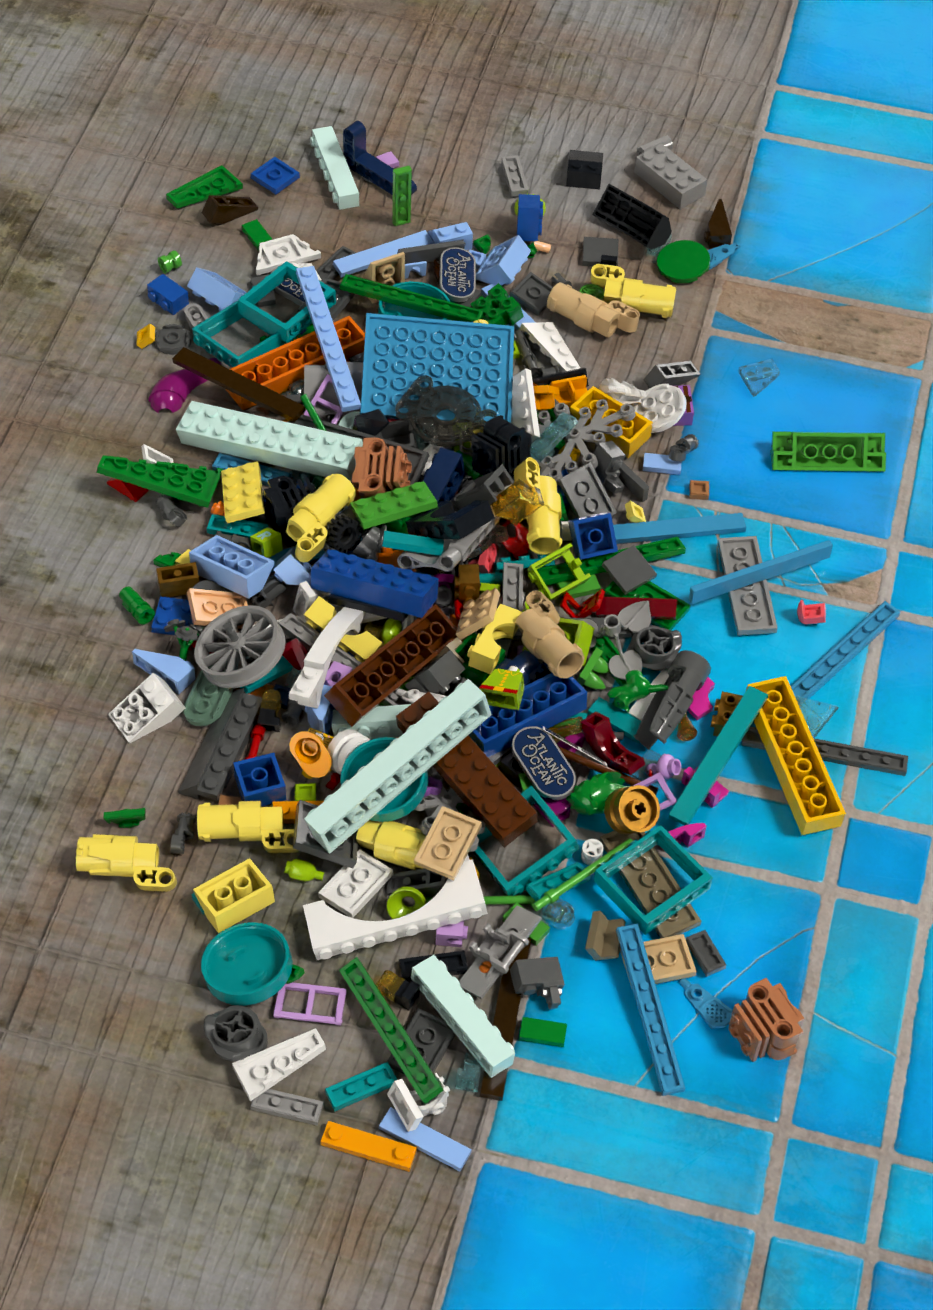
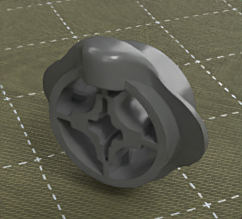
(371, 543)
(656, 642)
(240, 1039)

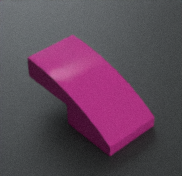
(689, 833)

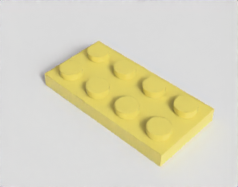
(242, 492)

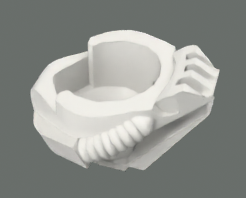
(622, 392)

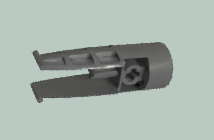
(669, 706)

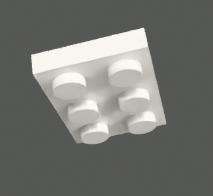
(354, 887)

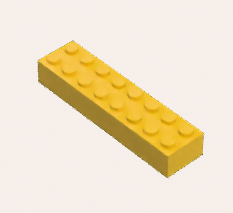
(797, 759)

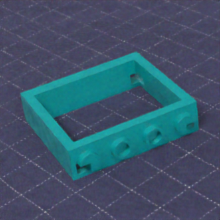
(221, 320)
(296, 324)
(542, 866)
(671, 906)

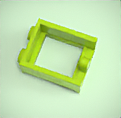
(573, 564)

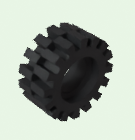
(350, 537)

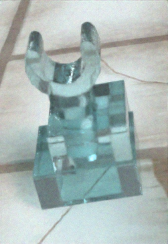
(469, 1076)

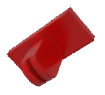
(335, 779)

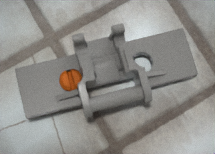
(488, 956)

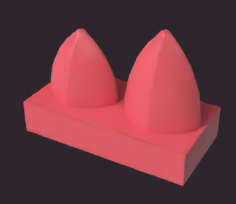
(486, 559)

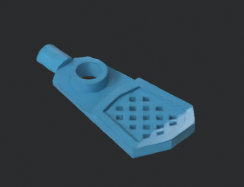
(717, 254)
(709, 1002)

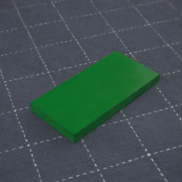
(651, 590)

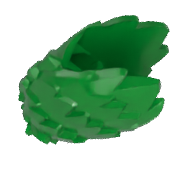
(591, 794)

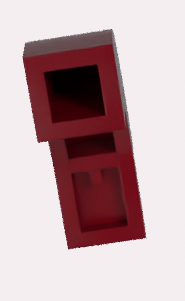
(607, 747)

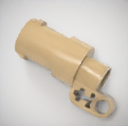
(592, 312)
(546, 638)

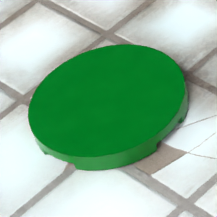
(683, 261)

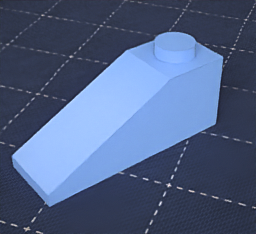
(172, 669)

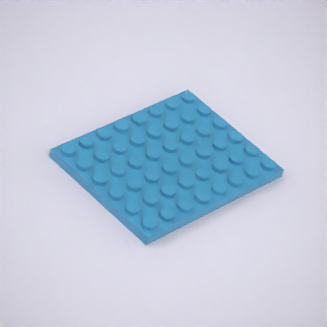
(448, 351)

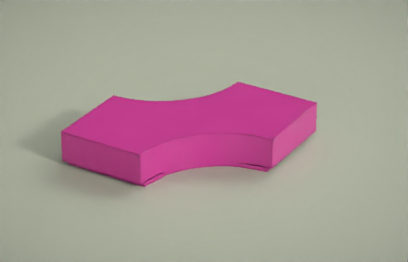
(701, 705)

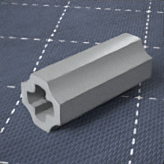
(665, 140)

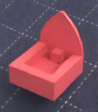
(811, 613)

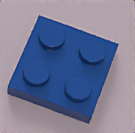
(275, 175)
(168, 610)

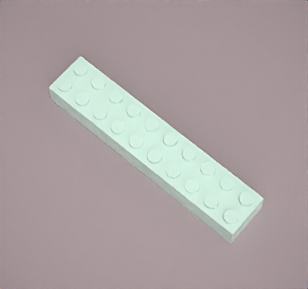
(268, 440)
(398, 766)

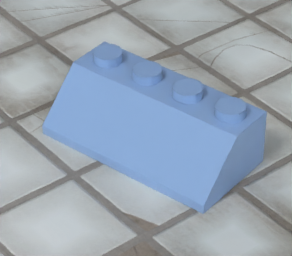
(232, 566)

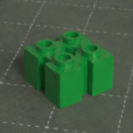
(498, 307)

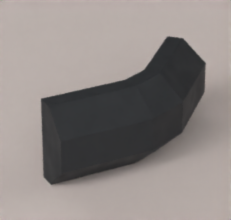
(633, 217)

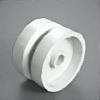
(342, 746)

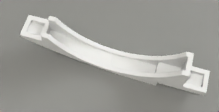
(310, 682)

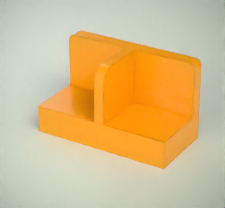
(570, 389)
(545, 396)

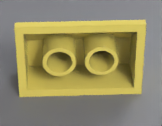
(234, 895)

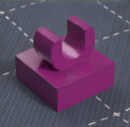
(445, 580)

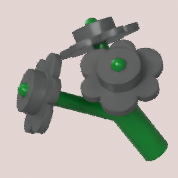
(185, 635)

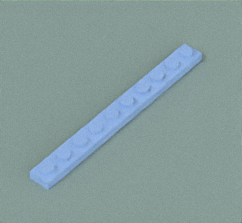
(328, 339)

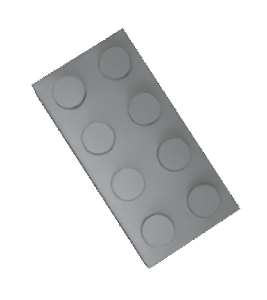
(670, 176)

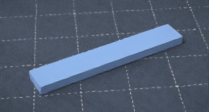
(362, 260)

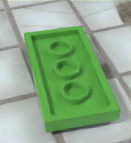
(393, 505)

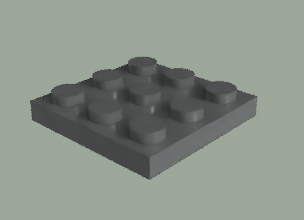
(305, 842)

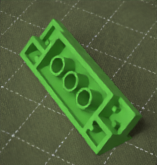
(828, 451)

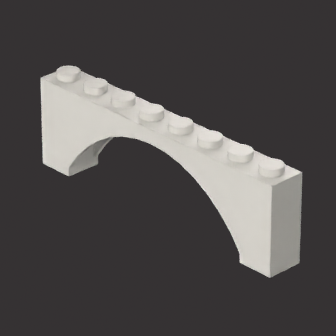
(338, 934)

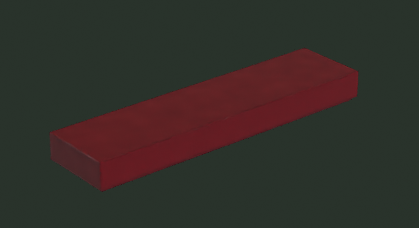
(659, 608)

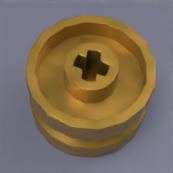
(632, 809)

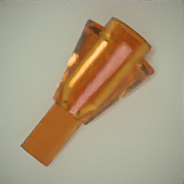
(686, 730)

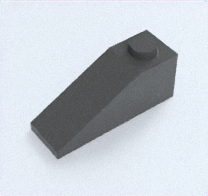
(672, 374)
(422, 879)

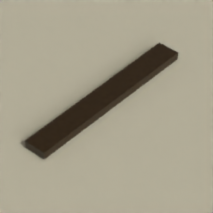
(238, 384)
(505, 1021)

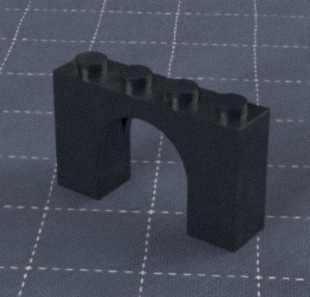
(448, 524)

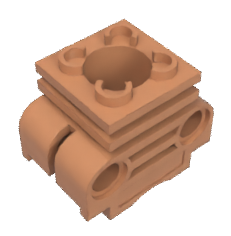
(379, 468)
(766, 1022)

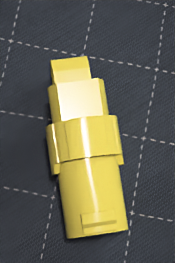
(633, 292)
(315, 512)
(543, 523)
(244, 821)

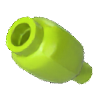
(390, 630)
(302, 870)

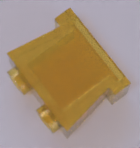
(517, 502)

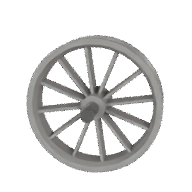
(240, 646)

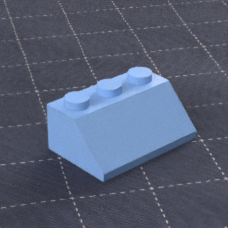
(504, 262)
(214, 288)

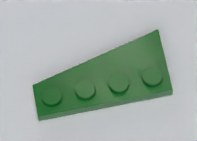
(215, 182)

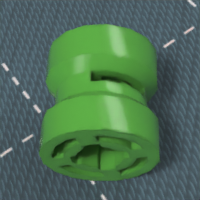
(170, 261)

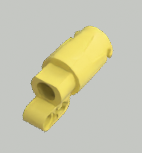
(392, 842)
(124, 858)

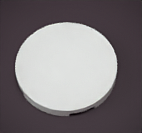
(662, 406)

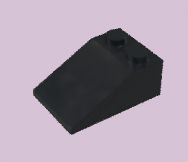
(584, 169)

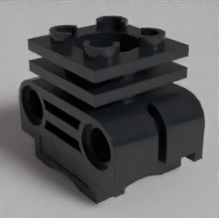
(500, 445)
(281, 500)

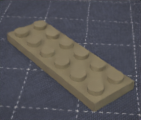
(652, 885)

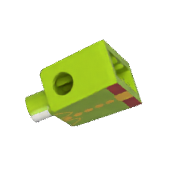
(504, 688)

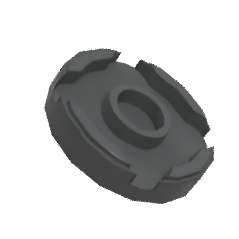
(172, 339)

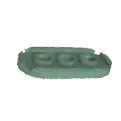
(206, 701)

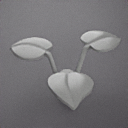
(633, 617)

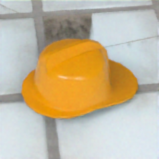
(310, 753)

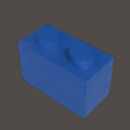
(167, 294)

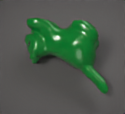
(636, 688)

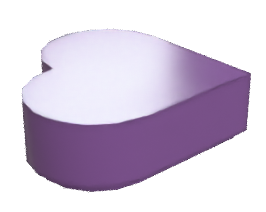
(434, 786)

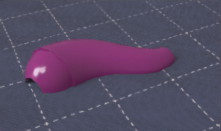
(174, 388)

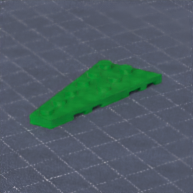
(164, 477)

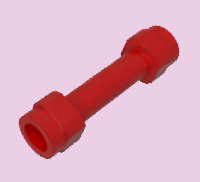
(257, 735)

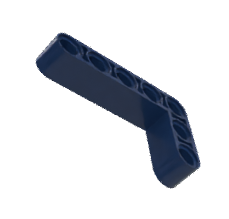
(364, 163)

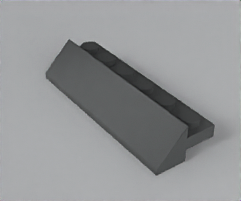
(222, 747)

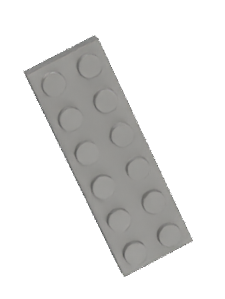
(752, 603)

